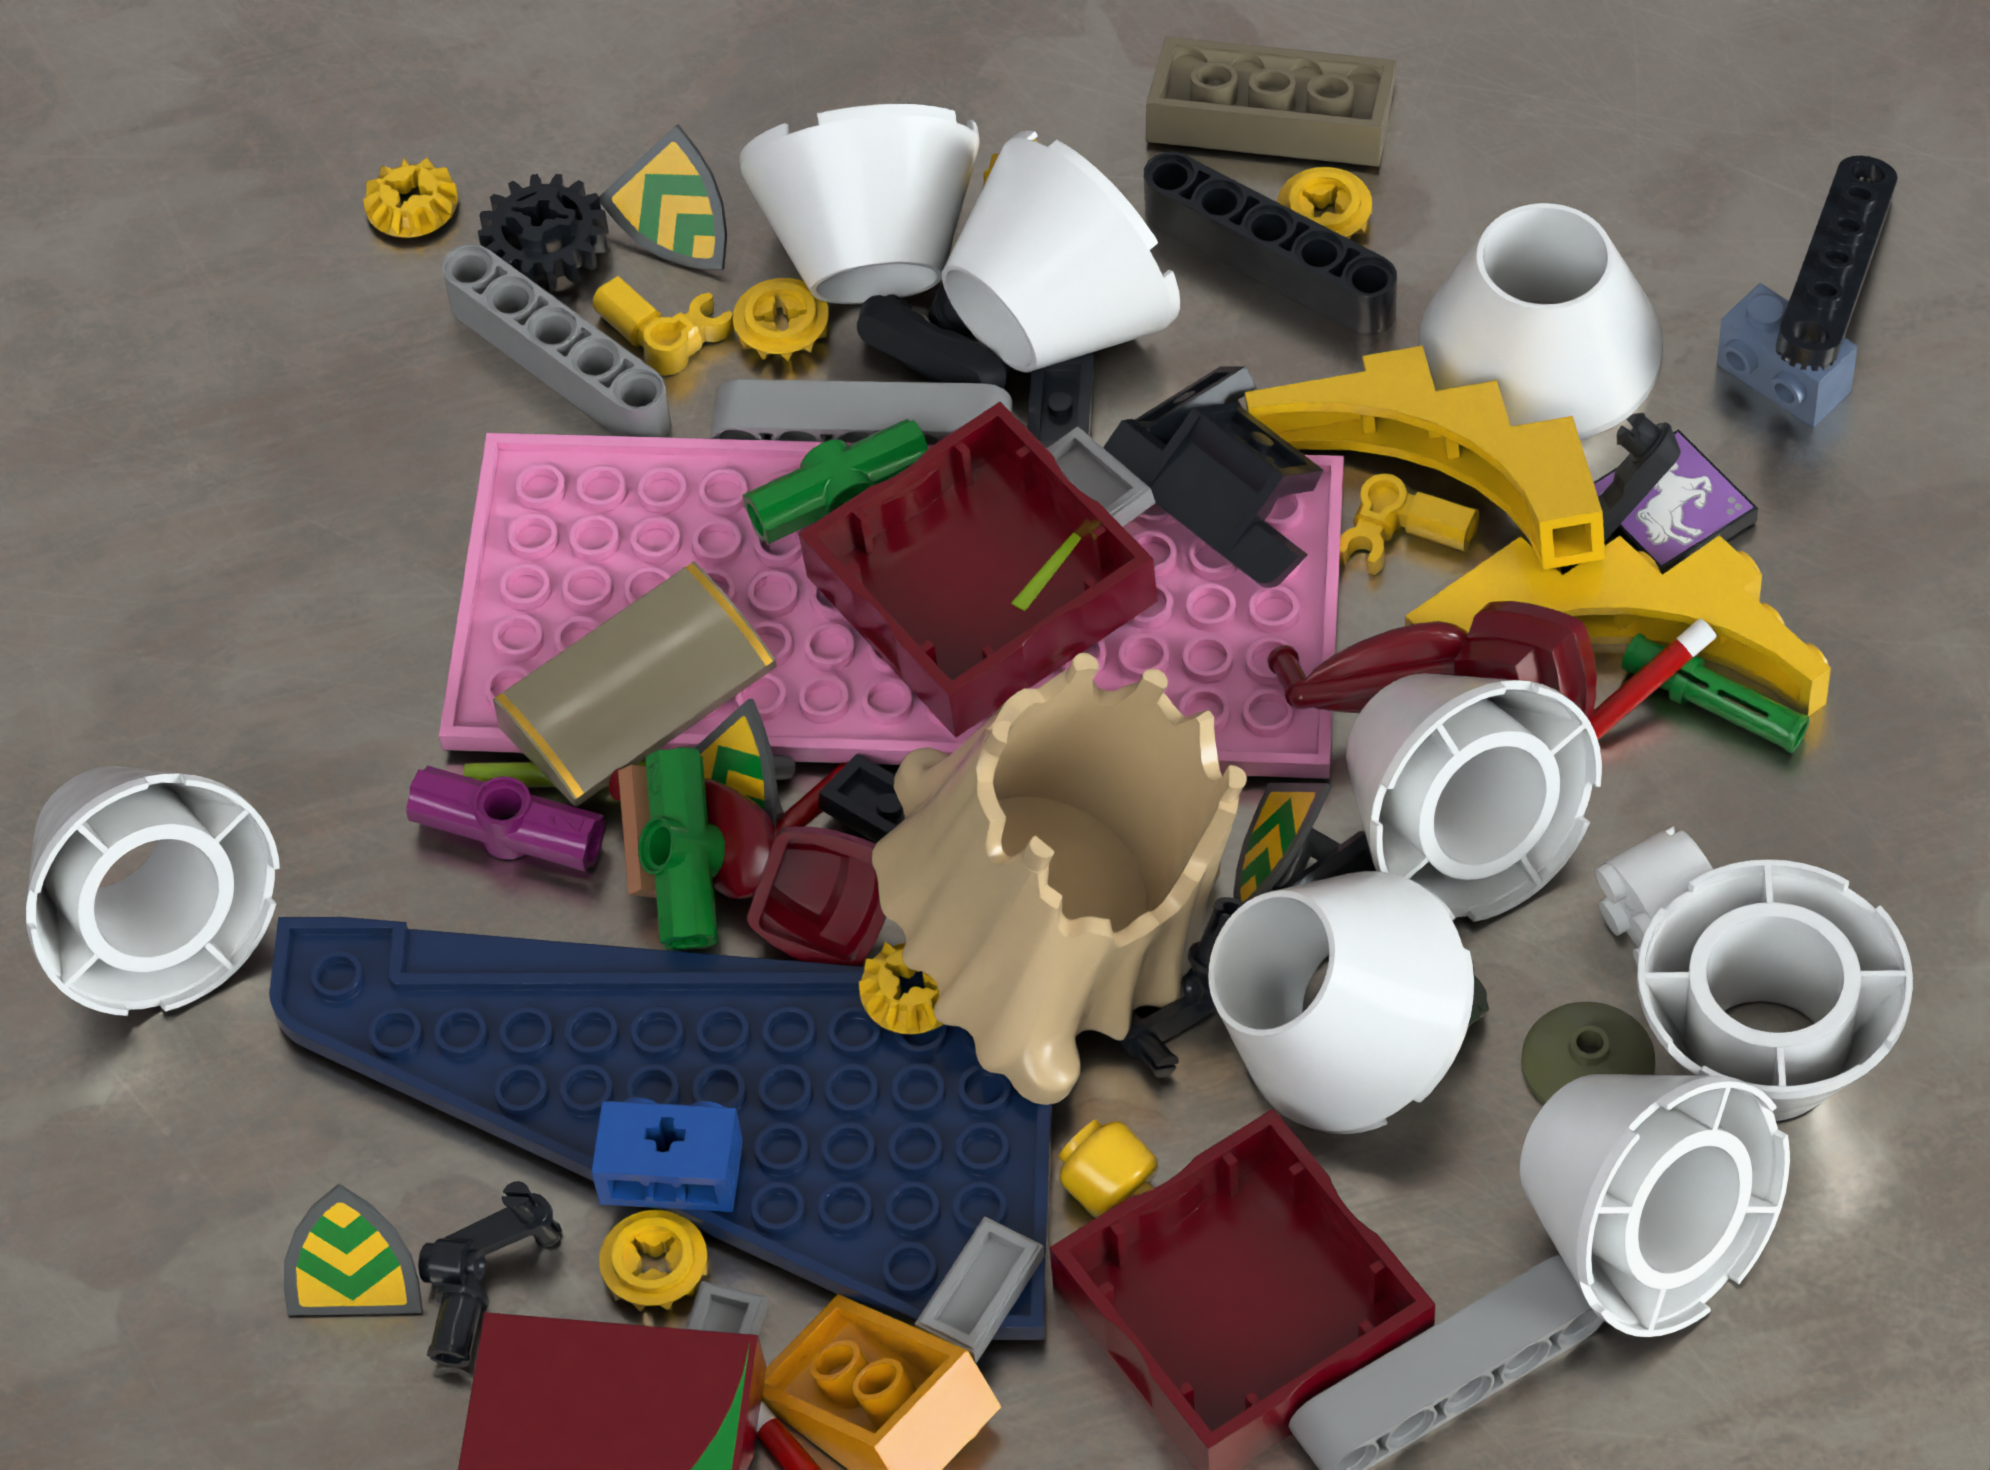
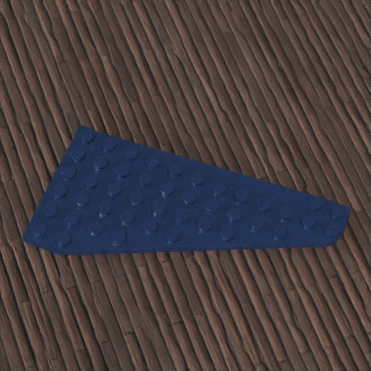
(858, 1141)

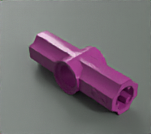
(536, 825)

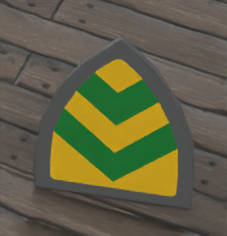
(672, 204)
(742, 759)
(1281, 838)
(348, 1261)

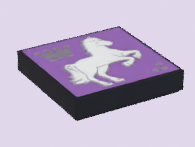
(1684, 509)

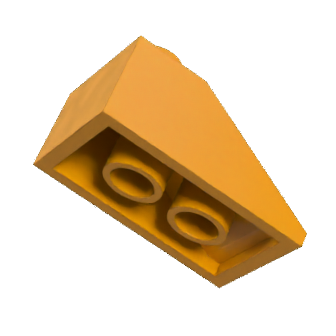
(878, 1390)

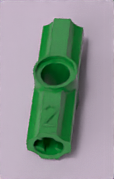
(830, 478)
(681, 849)

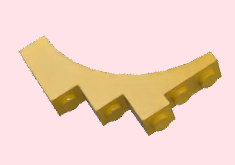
(1463, 431)
(1632, 597)

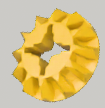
(1322, 187)
(420, 213)
(756, 315)
(882, 990)
(653, 1234)

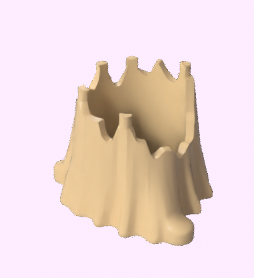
(1058, 867)

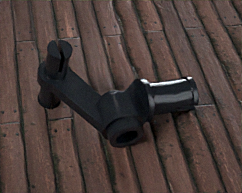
(1148, 1034)
(459, 1262)

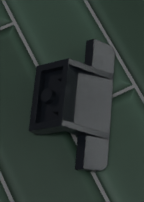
(1222, 483)

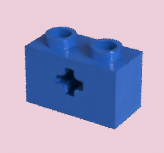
(639, 1171)

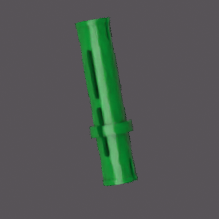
(1781, 726)

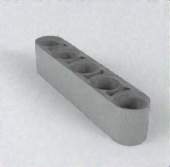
(555, 344)
(845, 408)
(1445, 1369)

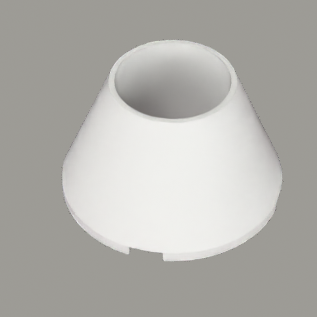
(865, 196)
(1055, 261)
(1573, 358)
(1473, 786)
(173, 922)
(1783, 939)
(1384, 1015)
(1656, 1190)

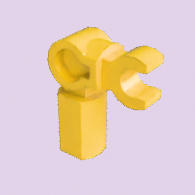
(664, 339)
(1389, 507)

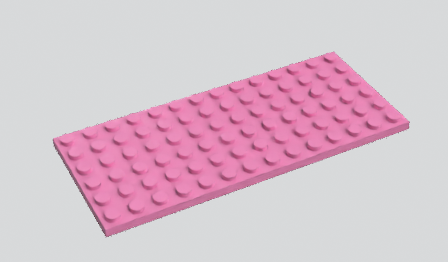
(595, 522)

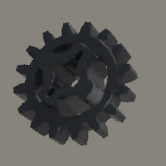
(546, 229)

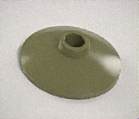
(1552, 1044)

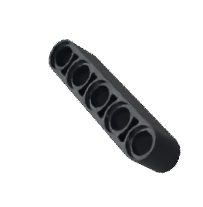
(1270, 243)

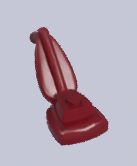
(1503, 643)
(808, 884)

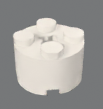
(1647, 879)

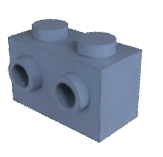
(1750, 355)

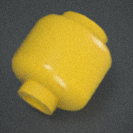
(1106, 1166)

